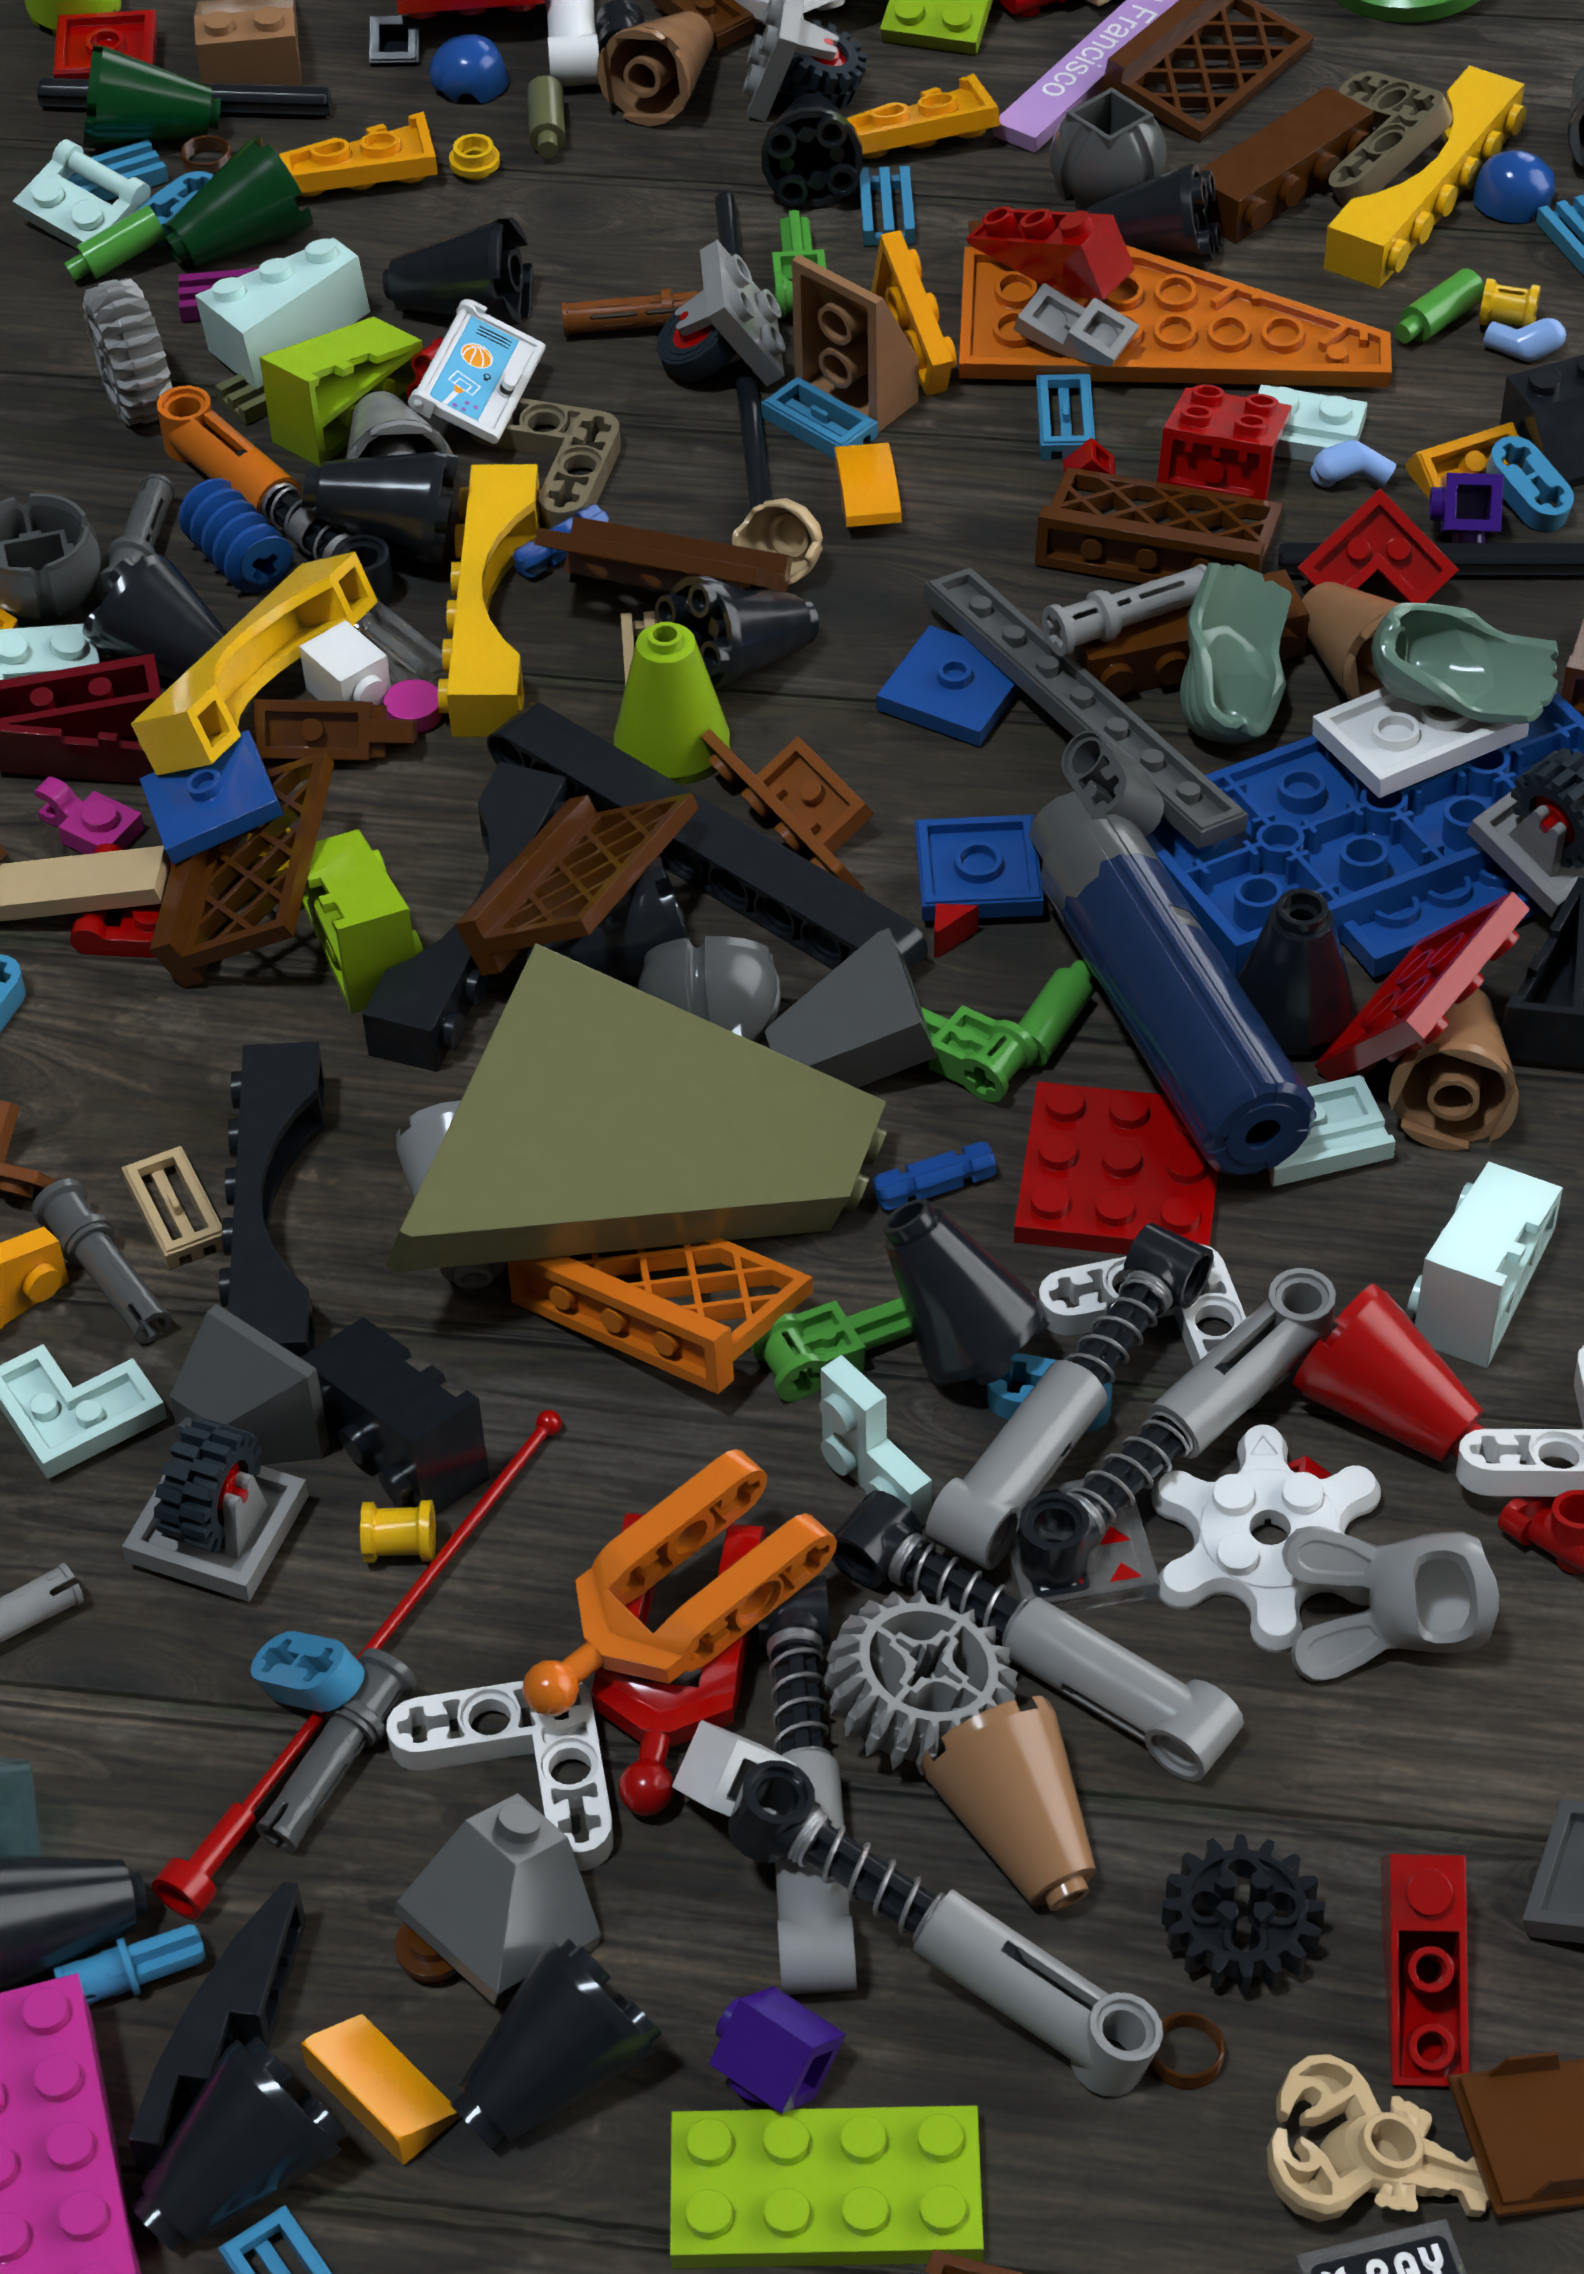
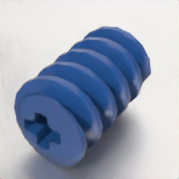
(234, 536)

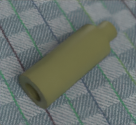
(546, 115)

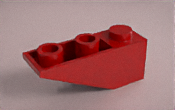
(1067, 250)
(1425, 1966)

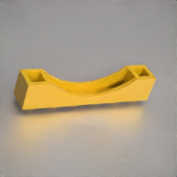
(1382, 228)
(482, 667)
(203, 708)

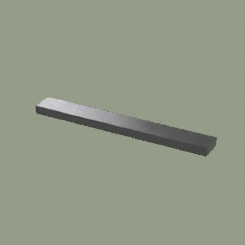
(1082, 702)

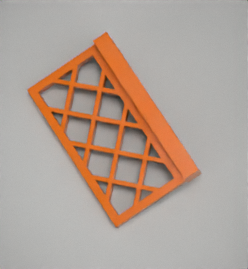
(649, 1327)

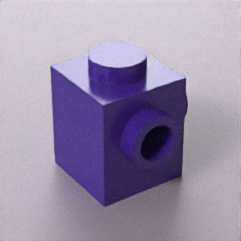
(1467, 506)
(775, 2049)

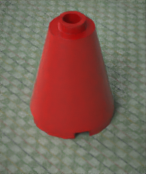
(1389, 1378)

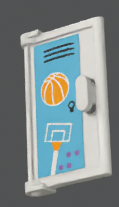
(474, 369)

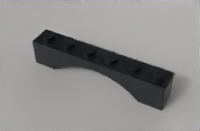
(425, 1000)
(279, 1116)

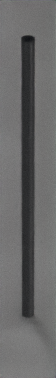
(745, 377)

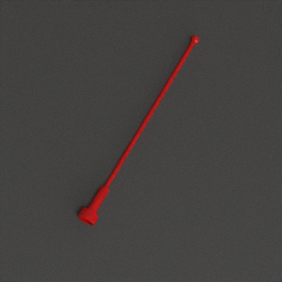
(188, 1884)

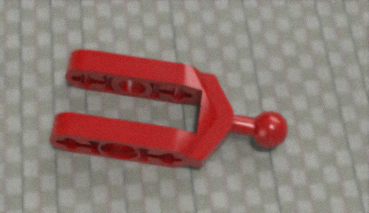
(669, 1713)

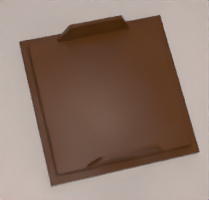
(1526, 2131)

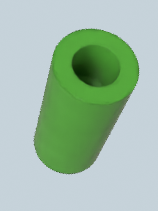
(116, 244)
(1440, 306)
(1057, 1008)

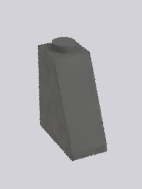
(858, 1018)

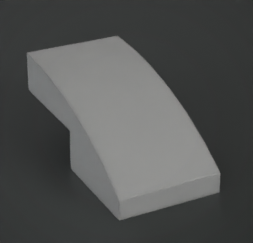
(1082, 333)

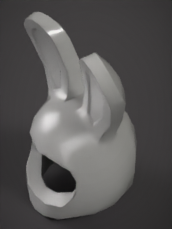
(1422, 1597)

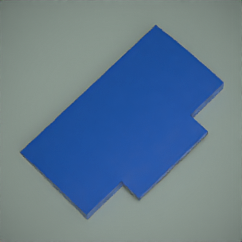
(1382, 863)

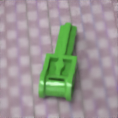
(795, 241)
(974, 1051)
(820, 1337)

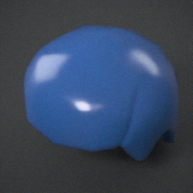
(469, 67)
(1513, 186)

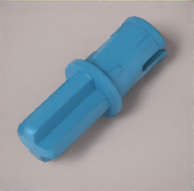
(129, 1966)

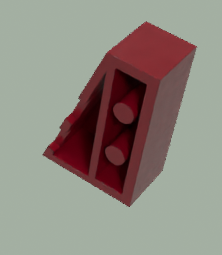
(78, 721)

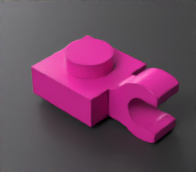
(87, 822)

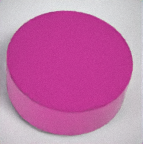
(414, 701)

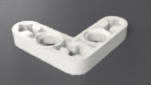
(1079, 1283)
(1508, 1446)
(547, 1738)

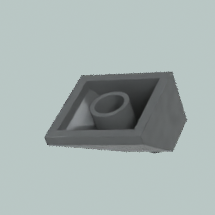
(254, 1386)
(500, 1897)

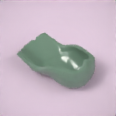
(1234, 656)
(1463, 664)

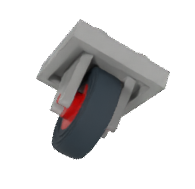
(724, 324)

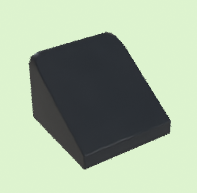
(394, 40)

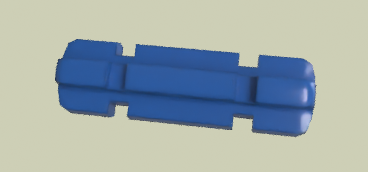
(532, 559)
(934, 1175)

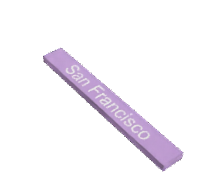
(1075, 77)

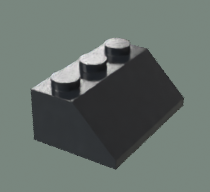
(1549, 412)

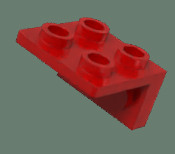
(1222, 441)

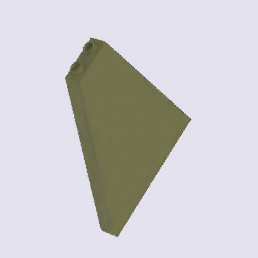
(631, 1130)

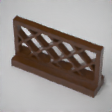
(1176, 37)
(1136, 548)
(660, 558)
(569, 876)
(197, 887)

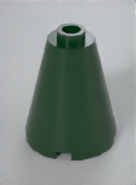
(143, 102)
(238, 209)

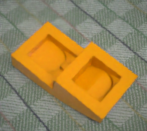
(867, 484)

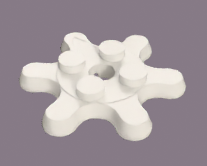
(1231, 1559)

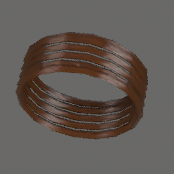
(188, 165)
(1200, 2079)

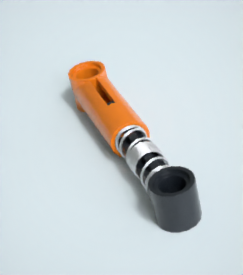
(206, 440)

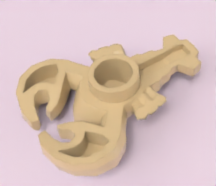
(1364, 2154)

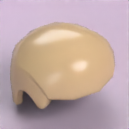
(783, 529)

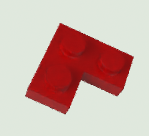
(1384, 542)

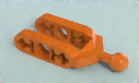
(707, 1620)

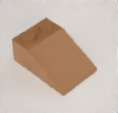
(248, 42)
(851, 344)

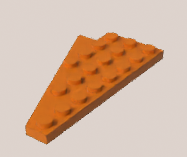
(1189, 332)

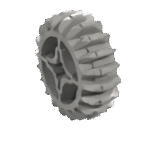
(126, 349)
(901, 1647)

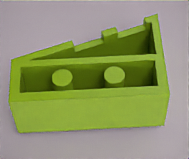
(357, 915)

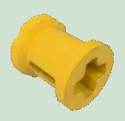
(1509, 304)
(398, 1531)

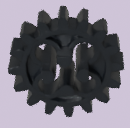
(1272, 1940)

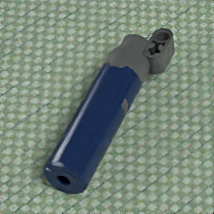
(1162, 968)

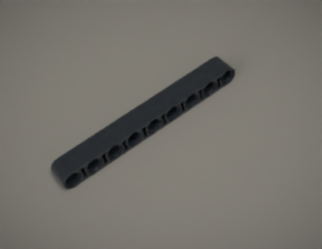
(713, 848)

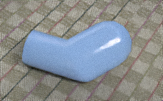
(1527, 342)
(1348, 460)

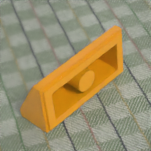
(1457, 456)
(378, 2086)

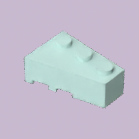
(282, 305)
(1484, 1262)

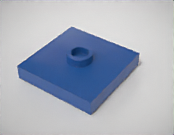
(948, 688)
(213, 801)
(979, 864)

